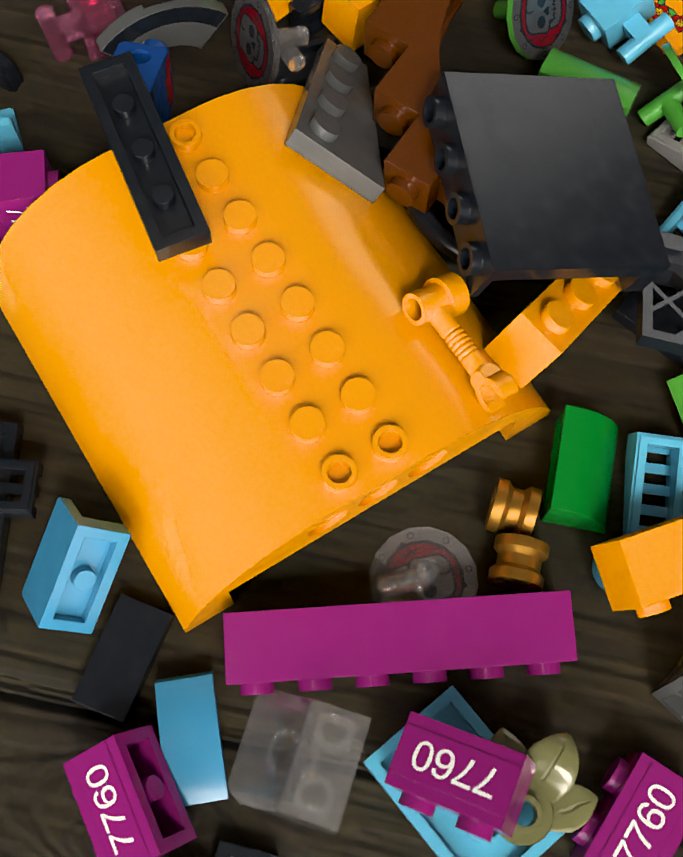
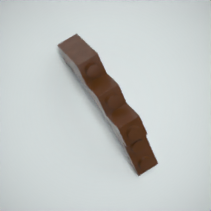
(408, 42)

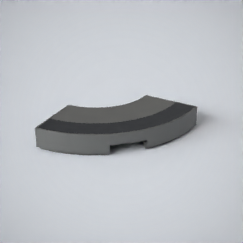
(169, 22)

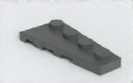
(336, 122)

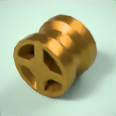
(513, 508)
(518, 562)

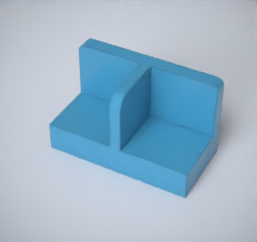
(73, 569)

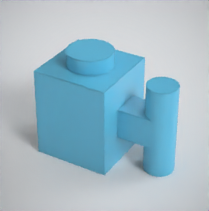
(618, 19)

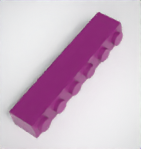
(399, 638)

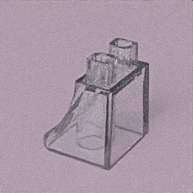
(298, 759)

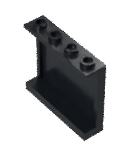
(542, 180)

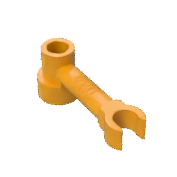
(439, 304)

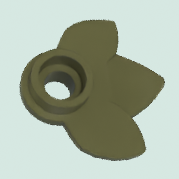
(552, 794)

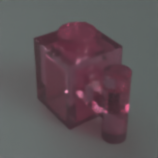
(83, 21)

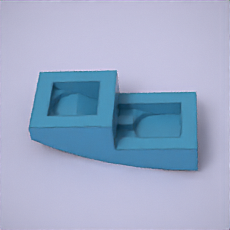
(192, 736)

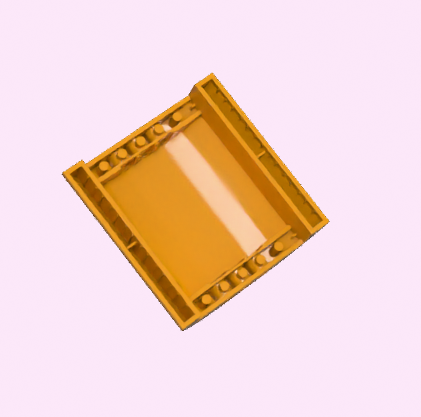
(254, 378)

